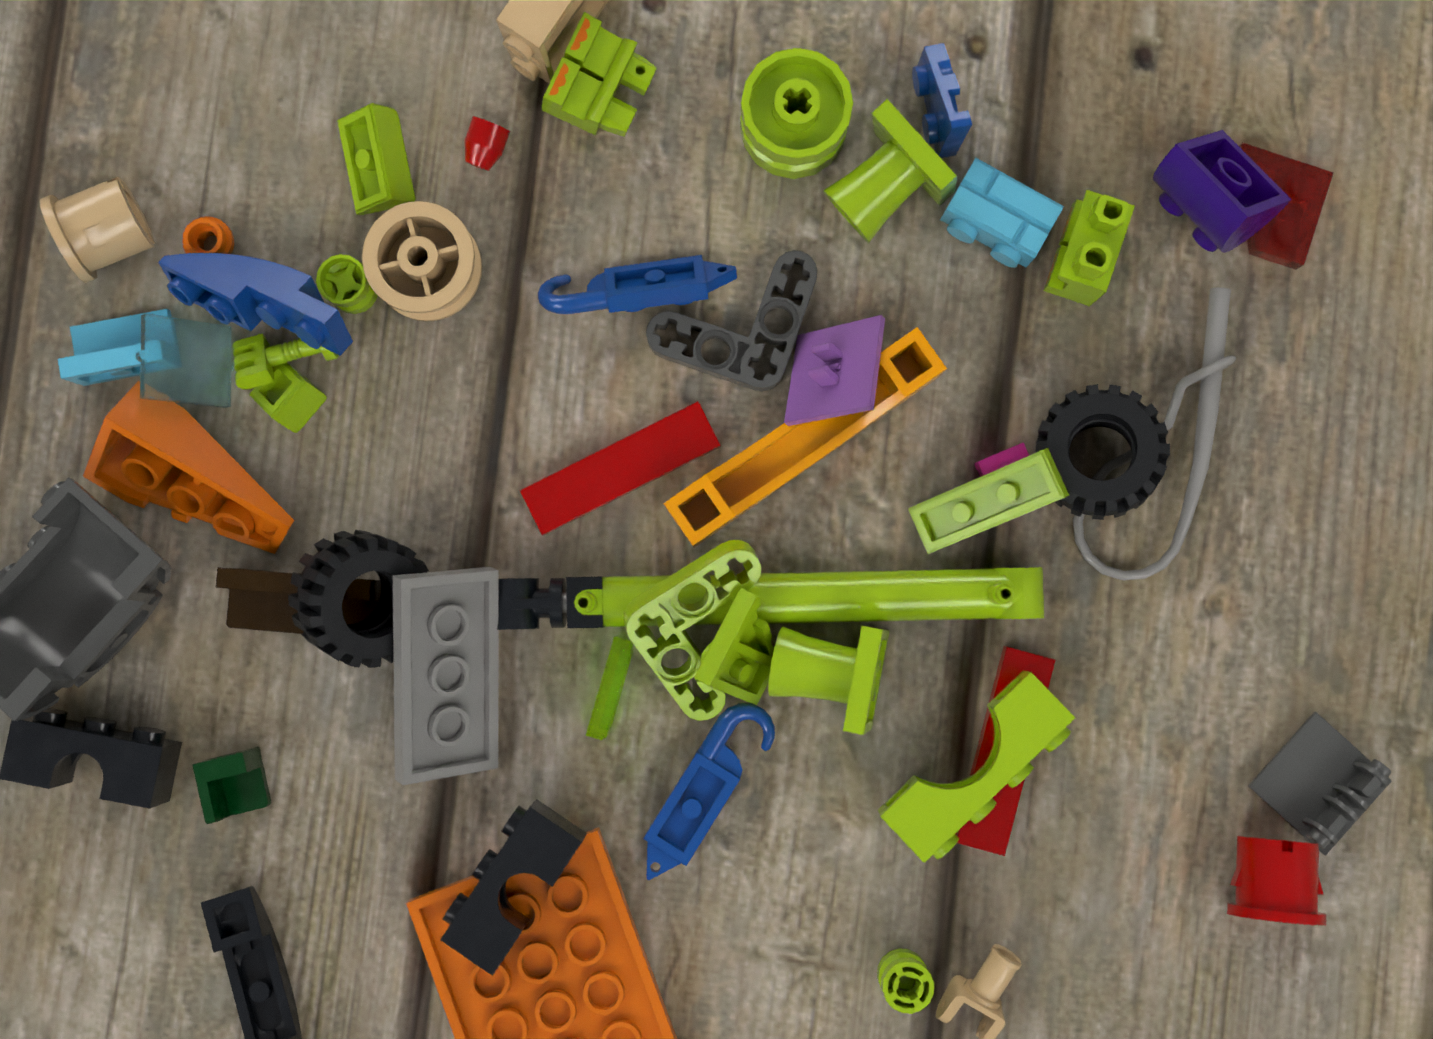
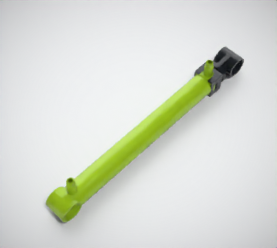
(789, 597)

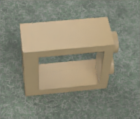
(540, 32)

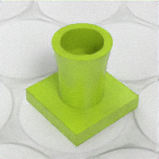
(890, 175)
(831, 672)

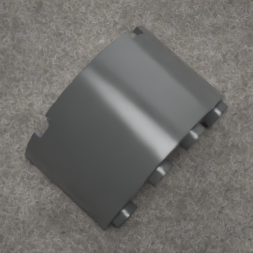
(71, 599)

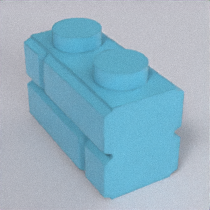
(1000, 215)

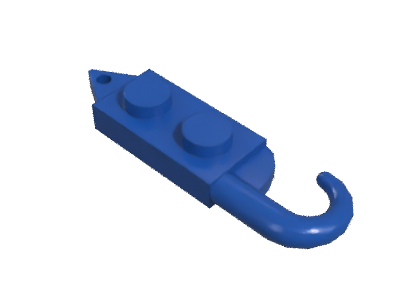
(640, 286)
(701, 791)

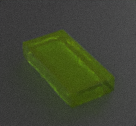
(610, 688)

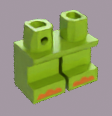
(589, 78)
(1089, 248)

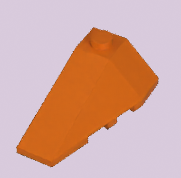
(168, 459)

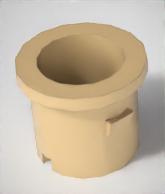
(97, 227)

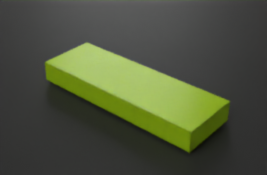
(988, 501)

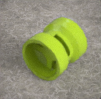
(337, 278)
(899, 970)

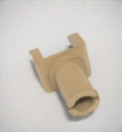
(982, 992)

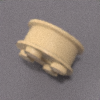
(399, 242)

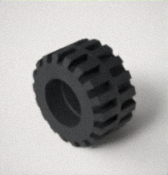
(1133, 422)
(324, 586)

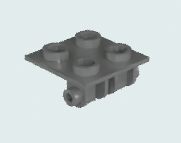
(1320, 783)

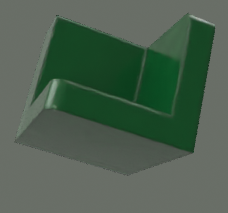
(231, 784)

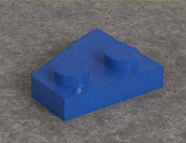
(939, 85)

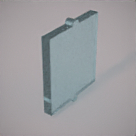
(185, 361)

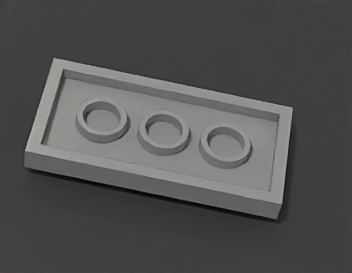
(445, 673)

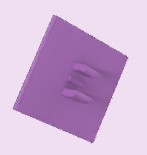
(835, 371)

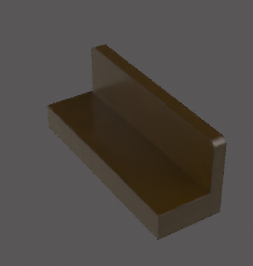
(261, 599)

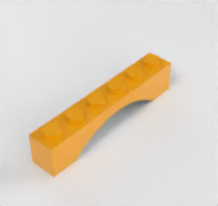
(790, 450)

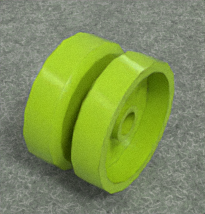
(795, 112)

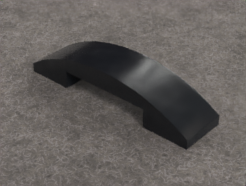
(253, 964)

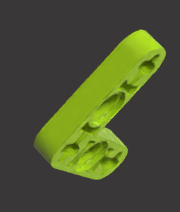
(675, 617)

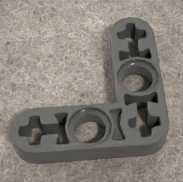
(743, 348)

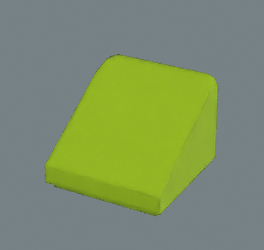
(290, 398)

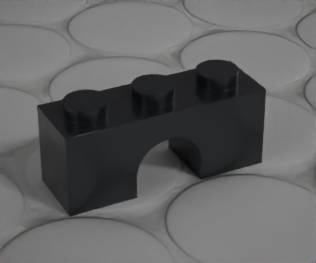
(135, 765)
(486, 922)

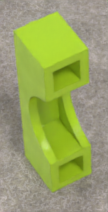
(1024, 724)

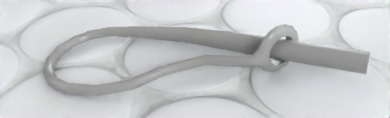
(1208, 408)

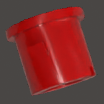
(1277, 881)

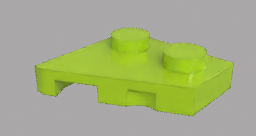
(740, 652)

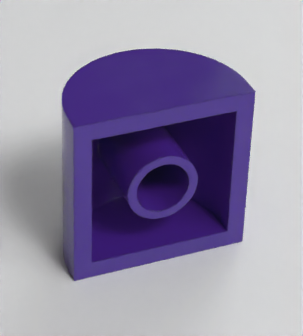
(1218, 190)

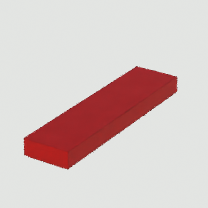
(620, 468)
(995, 829)

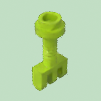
(256, 358)

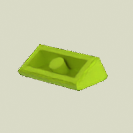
(375, 159)

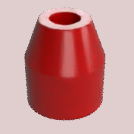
(484, 143)

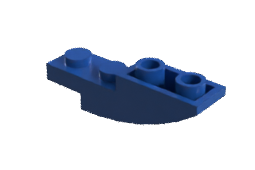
(256, 290)

